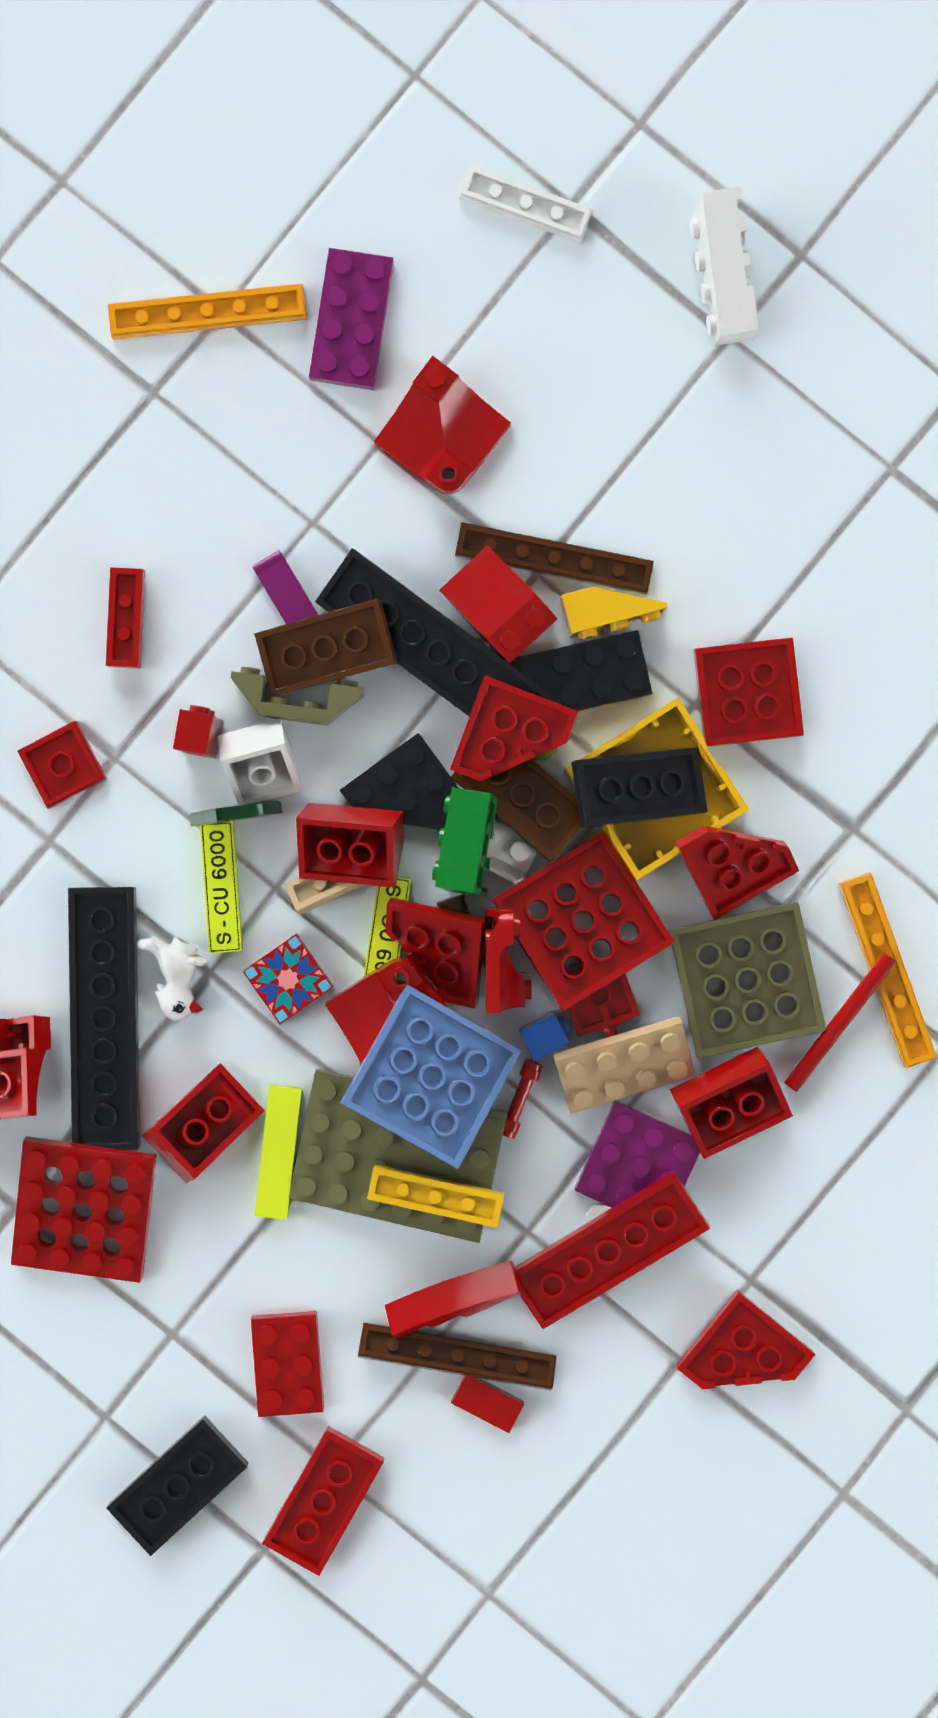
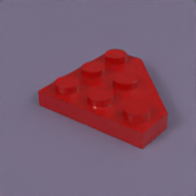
(509, 730)
(733, 866)
(442, 945)
(743, 1348)

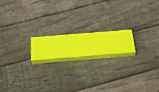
(278, 1151)

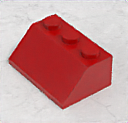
(350, 844)
(731, 1102)

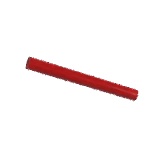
(840, 1022)

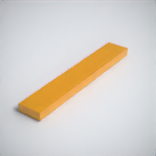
(207, 311)
(895, 990)

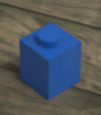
(545, 1035)

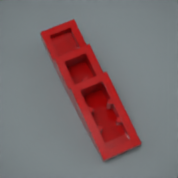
(453, 1298)

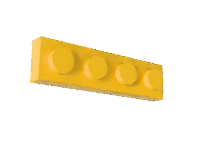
(436, 1196)

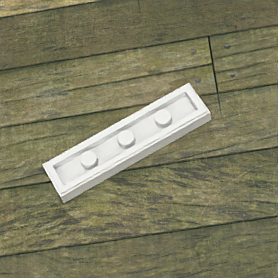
(525, 203)

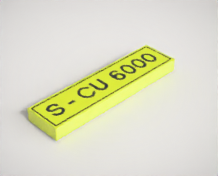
(221, 887)
(381, 947)

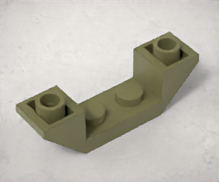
(340, 699)

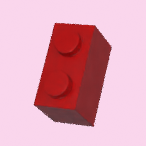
(197, 732)

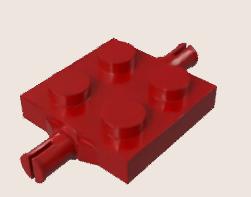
(604, 1008)

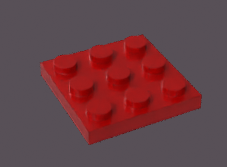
(748, 692)

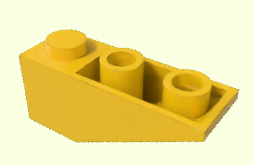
(603, 608)

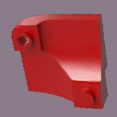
(442, 429)
(503, 984)
(368, 1002)
(21, 1057)

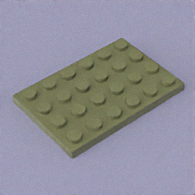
(343, 1147)

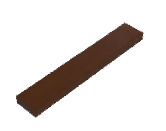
(557, 558)
(458, 1357)

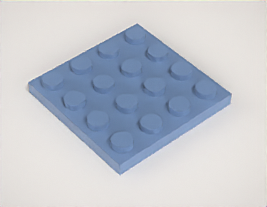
(431, 1076)

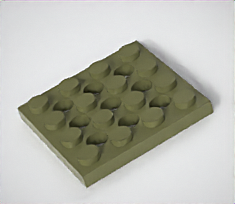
(799, 983)

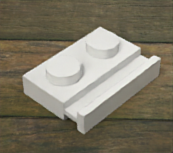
(509, 854)

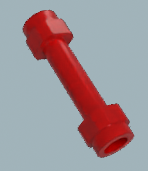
(530, 1072)

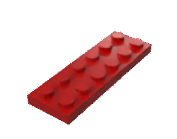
(609, 1249)

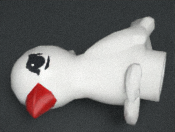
(178, 967)

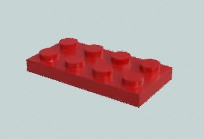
(323, 1500)

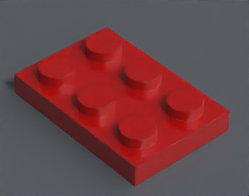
(287, 1363)

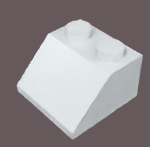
(259, 762)

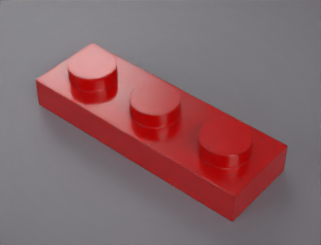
(125, 618)

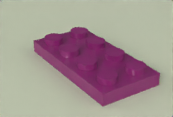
(351, 319)

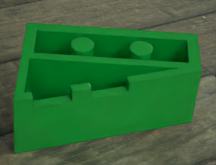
(465, 842)

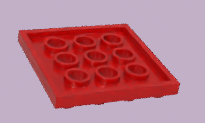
(616, 882)
(63, 1254)

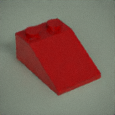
(498, 604)
(203, 1123)

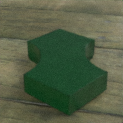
(235, 813)

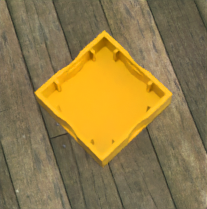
(651, 842)

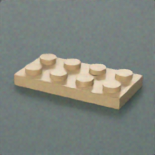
(624, 1064)

